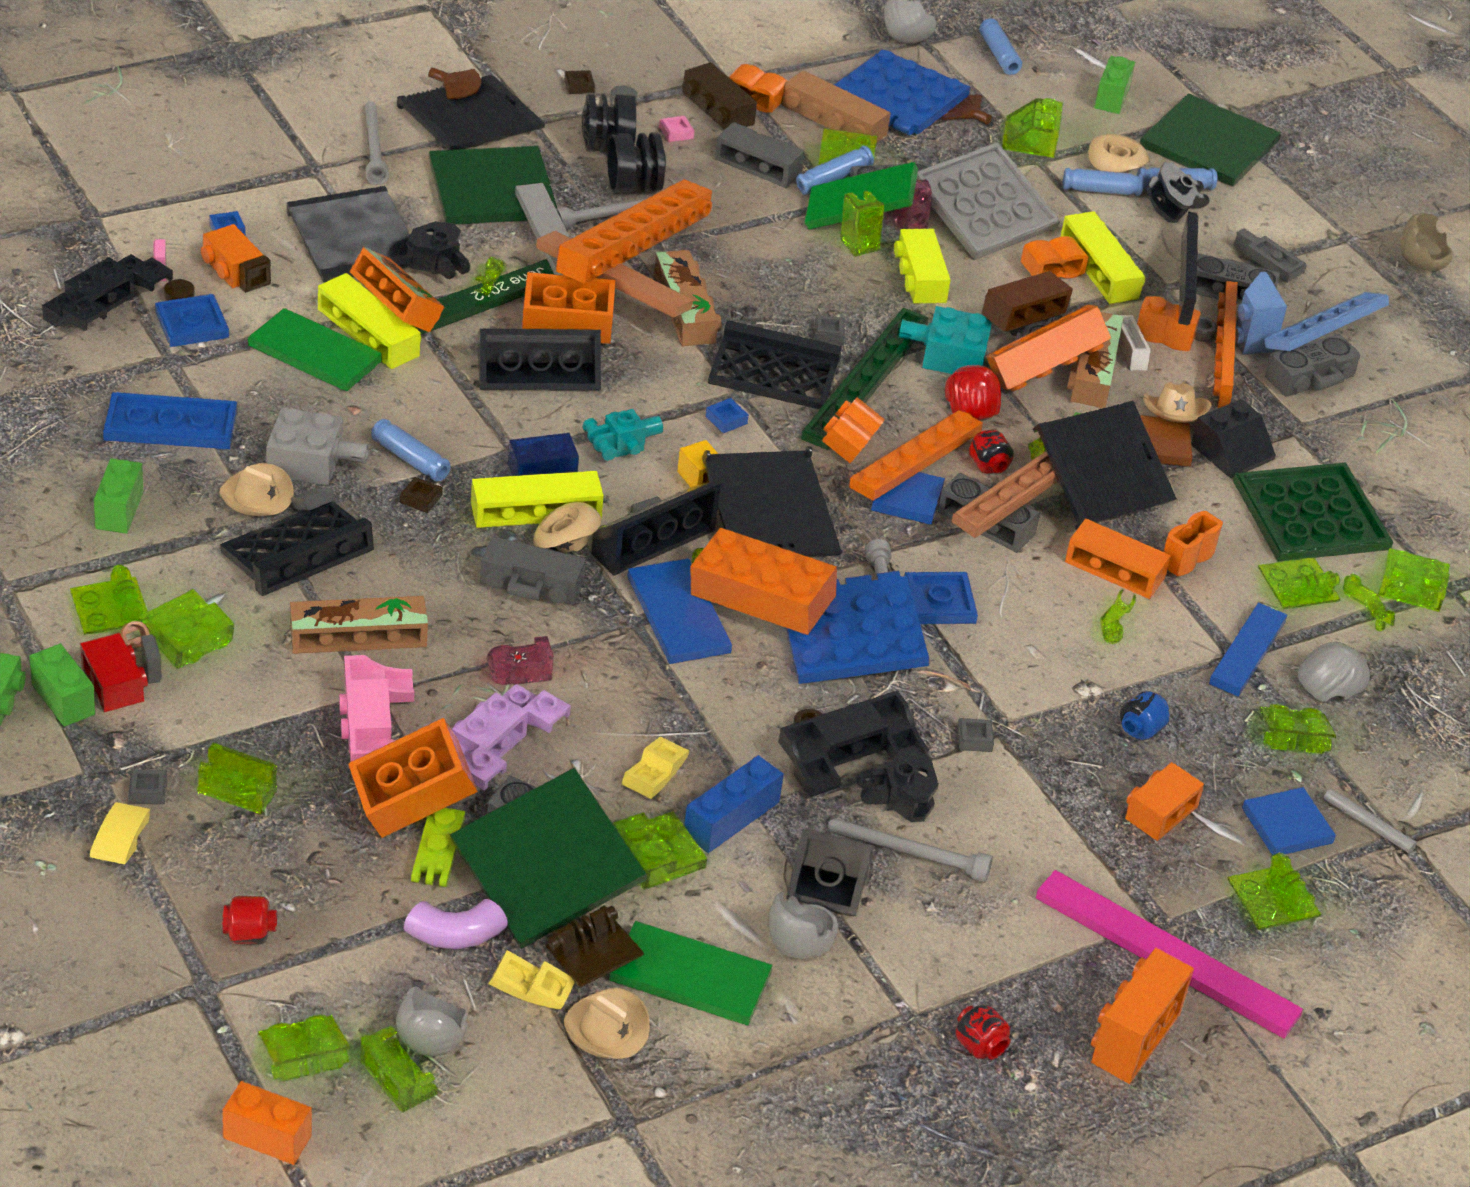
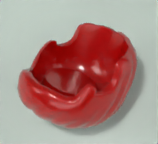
(974, 391)

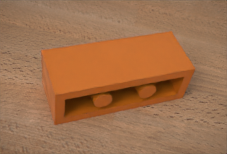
(1117, 558)

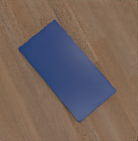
(170, 420)
(681, 622)

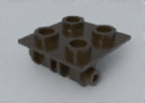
(593, 948)

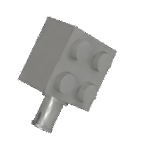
(311, 445)

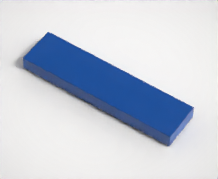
(1248, 649)

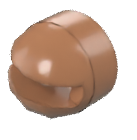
(131, 627)

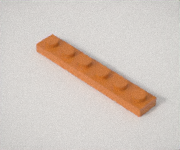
(1225, 344)
(915, 455)

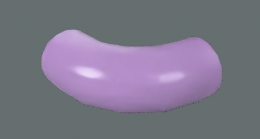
(455, 929)

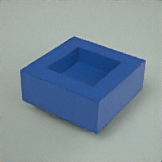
(225, 219)
(727, 415)

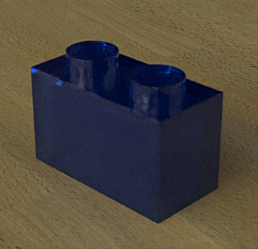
(543, 455)

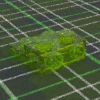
(1414, 579)
(188, 628)
(661, 847)

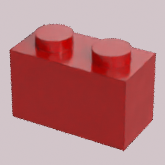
(113, 672)

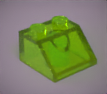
(1034, 128)

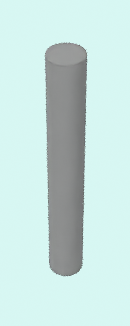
(1370, 820)

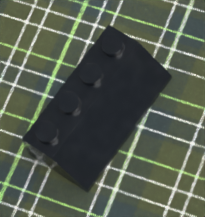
(539, 359)
(657, 528)

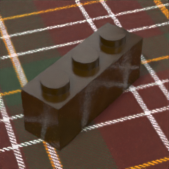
(718, 96)

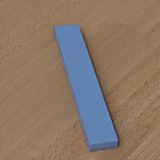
(1326, 321)

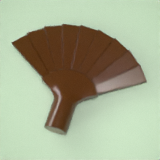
(457, 84)
(969, 108)

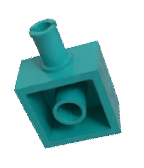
(951, 339)

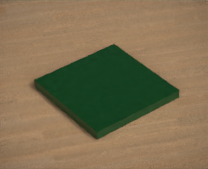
(1210, 137)
(483, 181)
(1312, 511)
(548, 857)

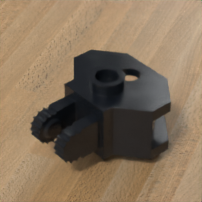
(1176, 191)
(437, 251)
(901, 785)

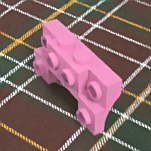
(367, 703)

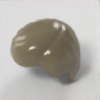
(1424, 244)

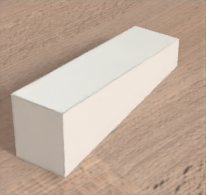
(1134, 344)

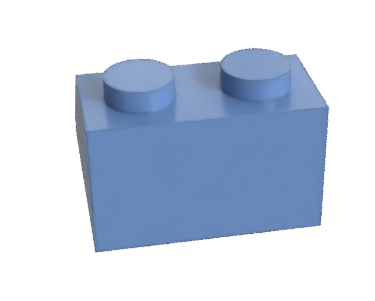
(1259, 315)

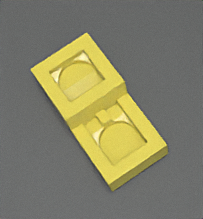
(656, 768)
(119, 833)
(540, 986)

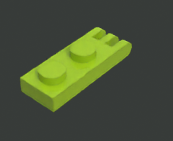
(436, 848)

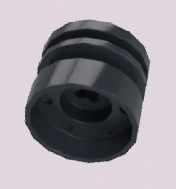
(603, 120)
(641, 162)

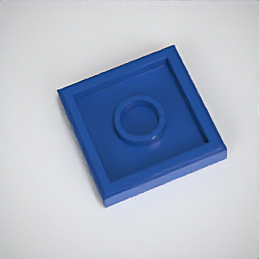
(192, 320)
(912, 499)
(943, 597)
(1288, 821)

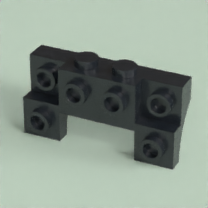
(103, 289)
(848, 735)

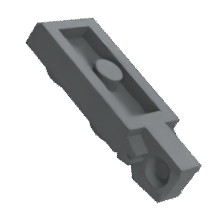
(1269, 255)

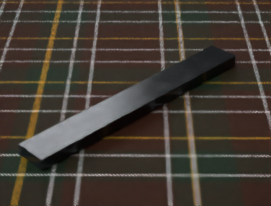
(1188, 269)

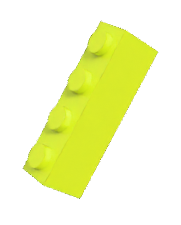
(1108, 262)
(368, 320)
(531, 497)

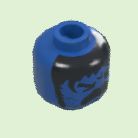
(1144, 715)

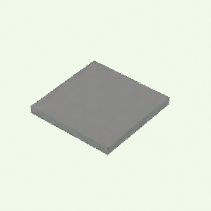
(987, 201)

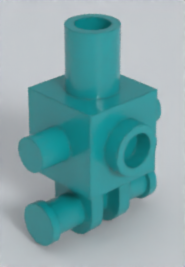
(622, 433)

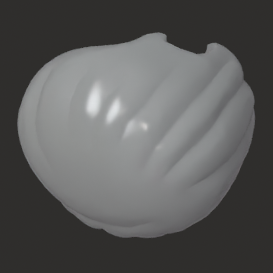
(908, 21)
(1334, 671)
(801, 929)
(429, 1023)

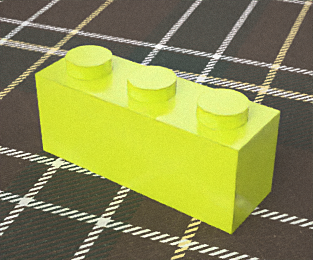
(922, 265)

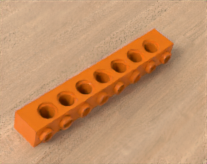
(633, 231)

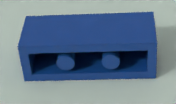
(733, 803)

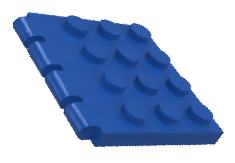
(905, 89)
(862, 632)

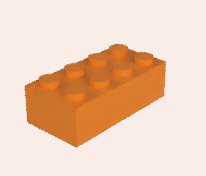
(763, 580)

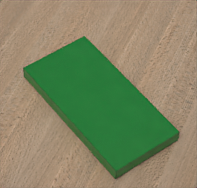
(890, 185)
(315, 349)
(694, 974)

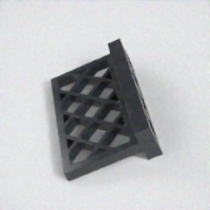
(781, 349)
(301, 557)

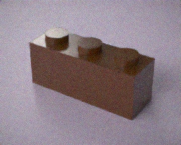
(1026, 301)

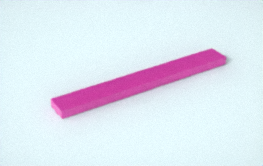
(1141, 939)

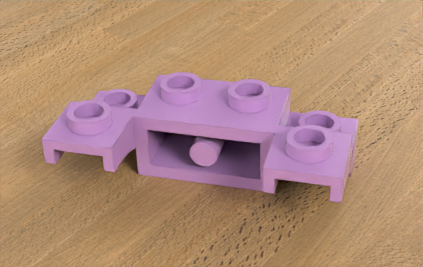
(500, 725)

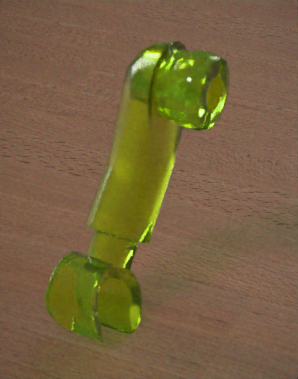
(494, 269)
(1365, 596)
(1111, 628)

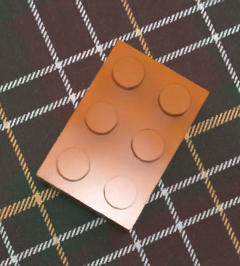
(568, 304)
(412, 777)
(1140, 1014)

